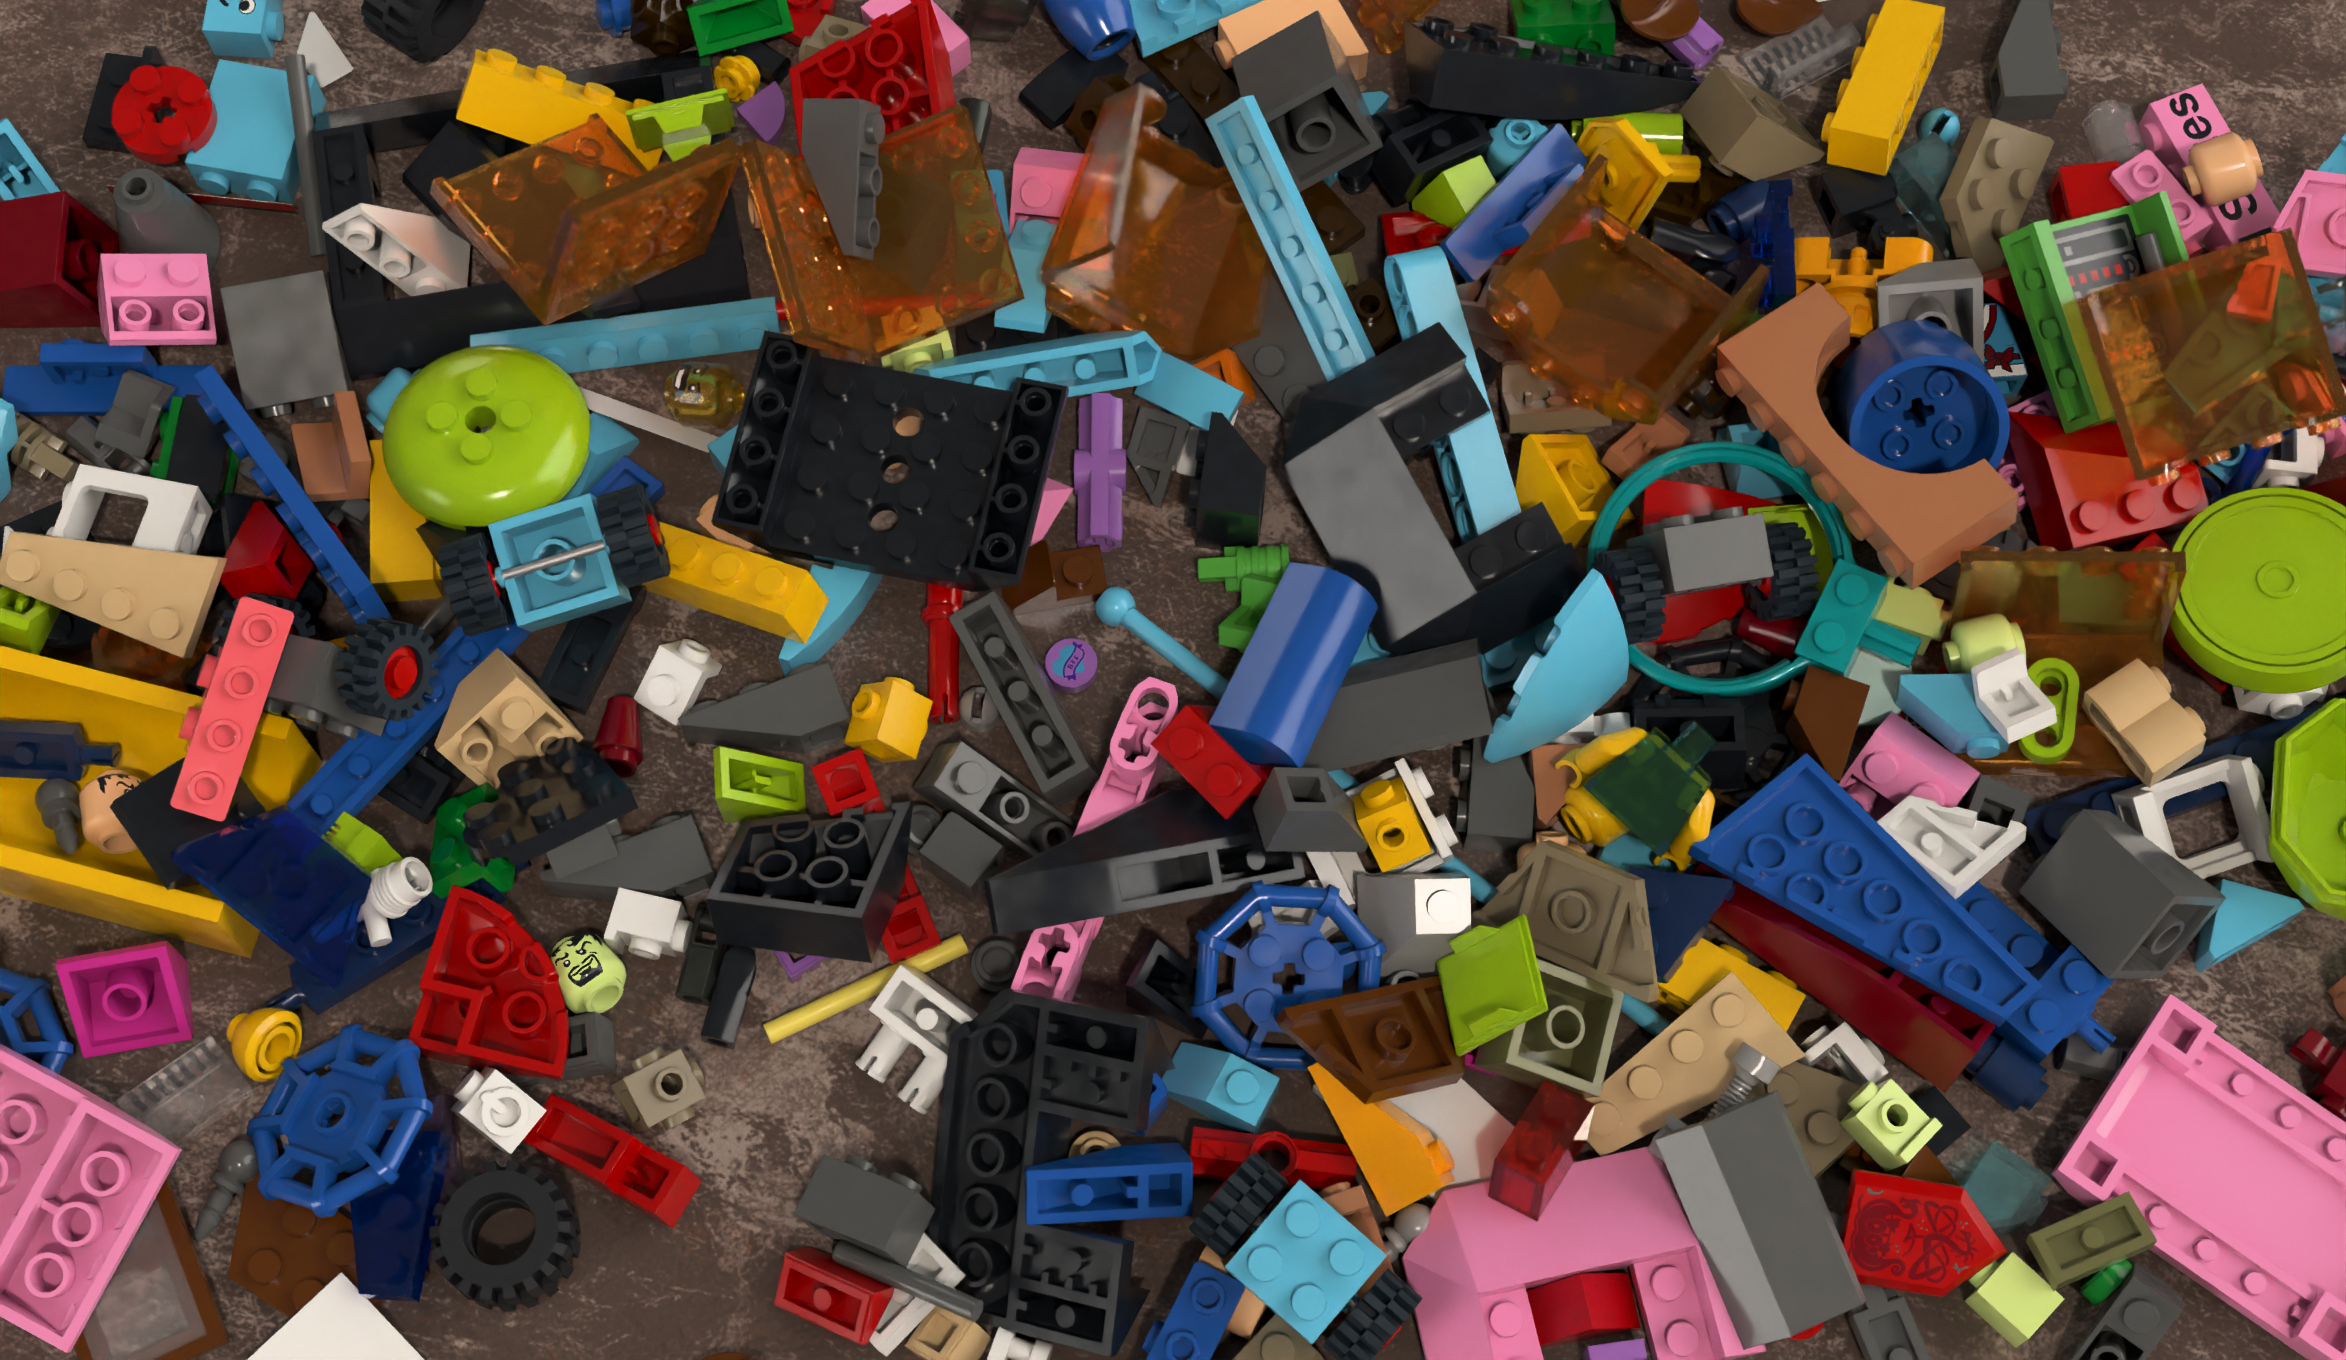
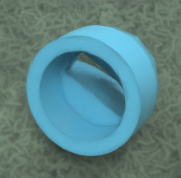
(1949, 132)

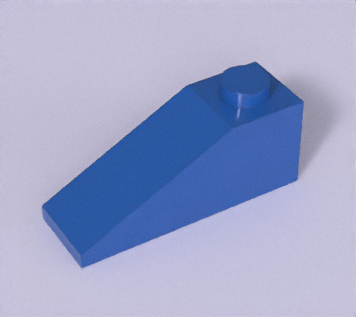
(1111, 1185)

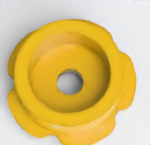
(738, 76)

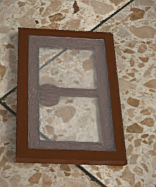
(157, 1296)

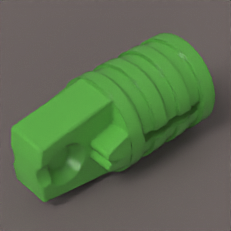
(1239, 561)

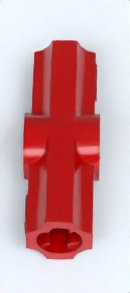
(1318, 1164)

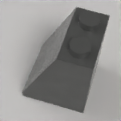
(1308, 100)
(286, 343)
(2119, 896)

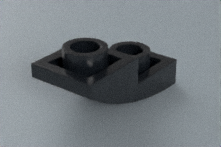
(1056, 87)
(199, 451)

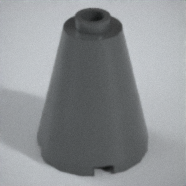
(162, 219)

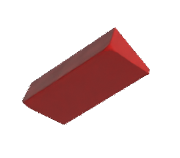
(831, 1294)

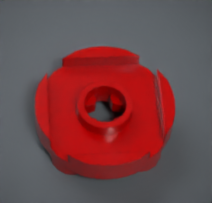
(160, 88)

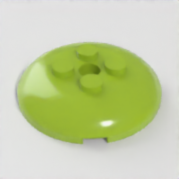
(493, 475)

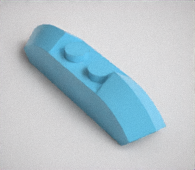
(1081, 362)

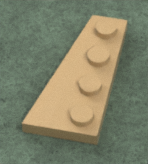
(1686, 1065)

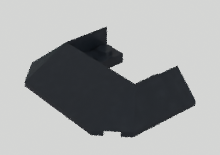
(1377, 525)
(1010, 1106)

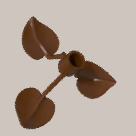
(1677, 18)

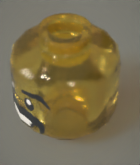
(703, 394)

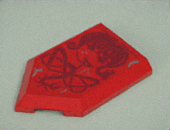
(1914, 1233)

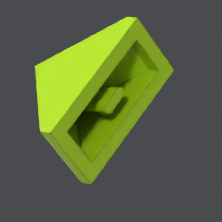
(1455, 192)
(25, 621)
(757, 786)

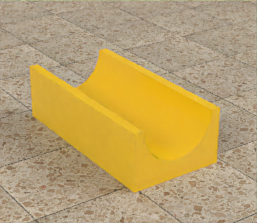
(146, 728)

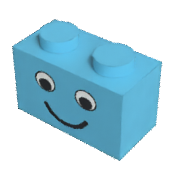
(243, 27)

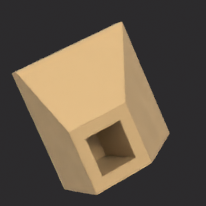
(499, 719)

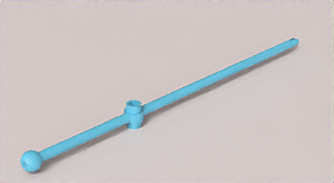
(1117, 608)

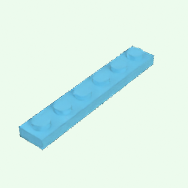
(1290, 237)
(646, 336)

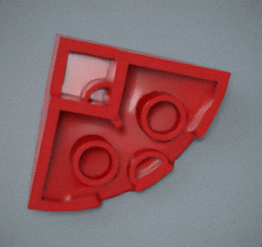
(1694, 611)
(490, 994)

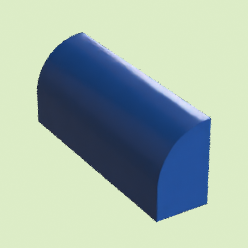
(1294, 665)

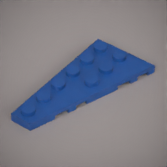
(296, 508)
(1840, 870)

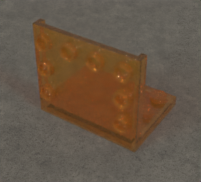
(586, 215)
(936, 255)
(2078, 607)

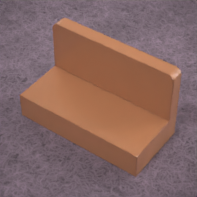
(334, 454)

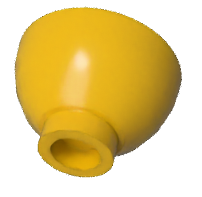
(264, 1041)

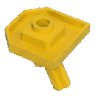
(1634, 168)

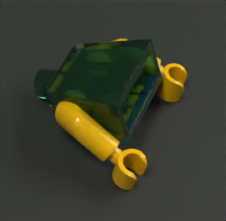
(1651, 785)

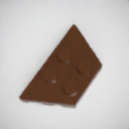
(1380, 1039)
(289, 1252)

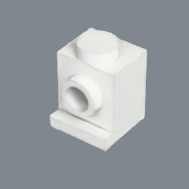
(647, 925)

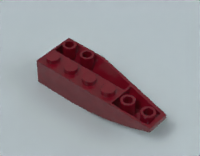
(1886, 1005)

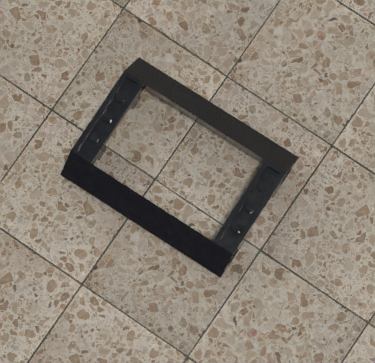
(418, 329)

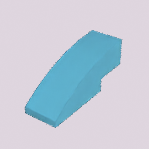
(848, 596)

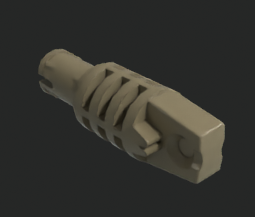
(40, 451)

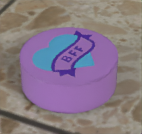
(1071, 665)

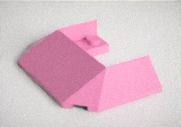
(1602, 1218)

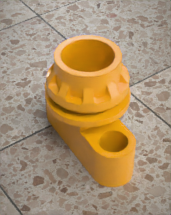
(1855, 279)

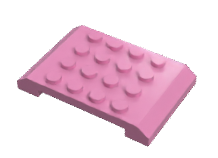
(2228, 1174)

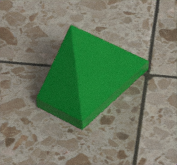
(733, 23)

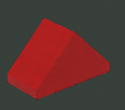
(1583, 1308)

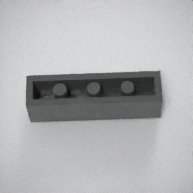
(1026, 699)

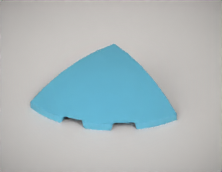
(1575, 678)

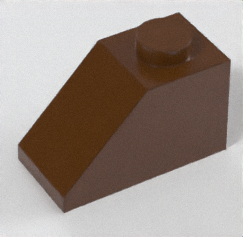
(1824, 717)

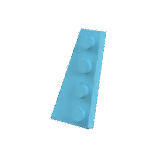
(1171, 21)

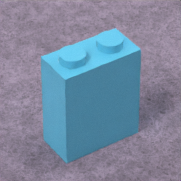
(253, 134)

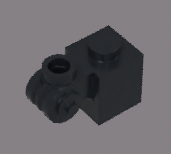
(1859, 201)

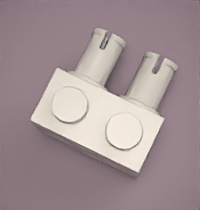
(917, 1013)

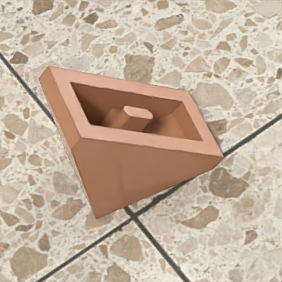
(1549, 783)

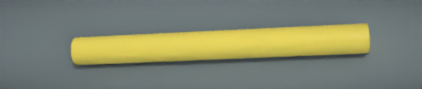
(860, 990)

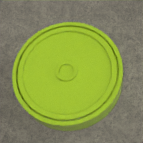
(2265, 590)

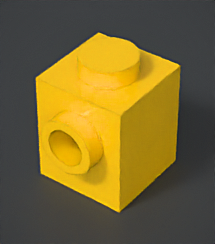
(888, 720)
(1391, 823)

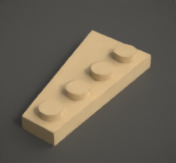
(127, 588)

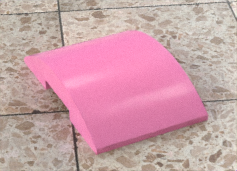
(70, 1196)

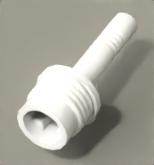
(391, 895)

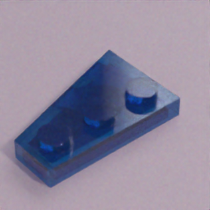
(395, 1221)

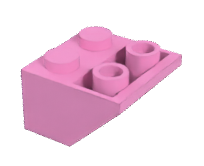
(1041, 184)
(155, 299)
(1905, 763)

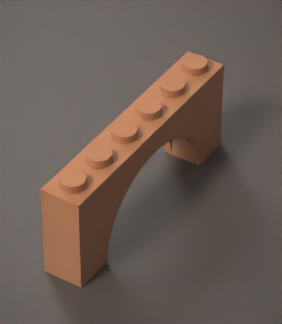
(1907, 517)

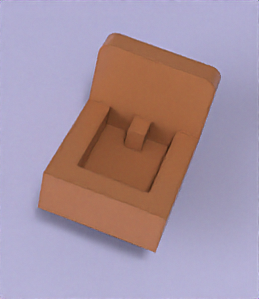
(1644, 444)

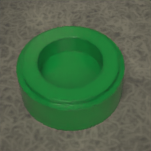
(2102, 1283)

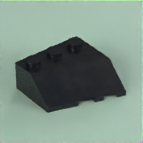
(813, 883)

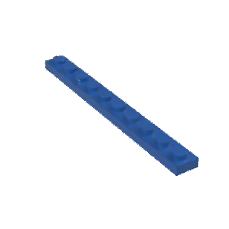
(371, 761)

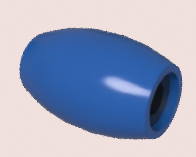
(1094, 26)

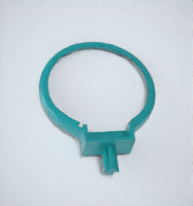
(1845, 611)

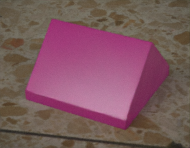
(128, 998)

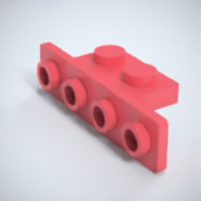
(230, 708)

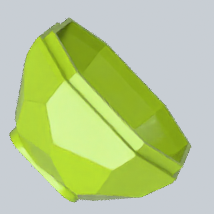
(2310, 808)

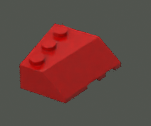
(891, 64)
(2086, 487)

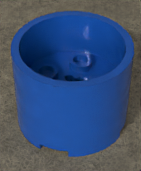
(1959, 410)

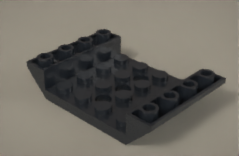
(825, 432)

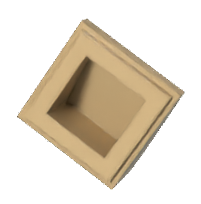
(948, 1337)

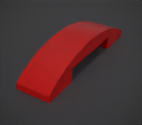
(849, 784)

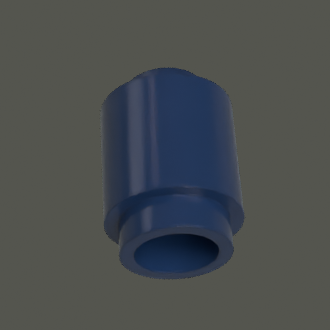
(1736, 210)
(2007, 1074)

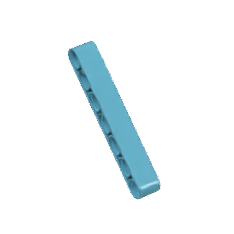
(1473, 457)

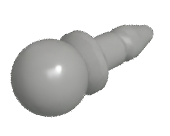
(1408, 1224)

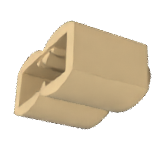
(2144, 721)

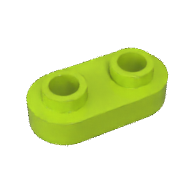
(2065, 678)

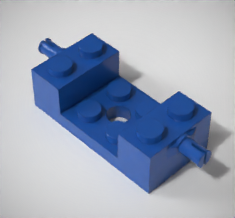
(2068, 982)

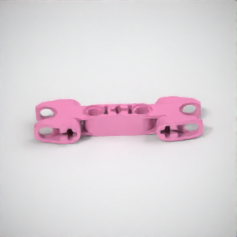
(1126, 781)

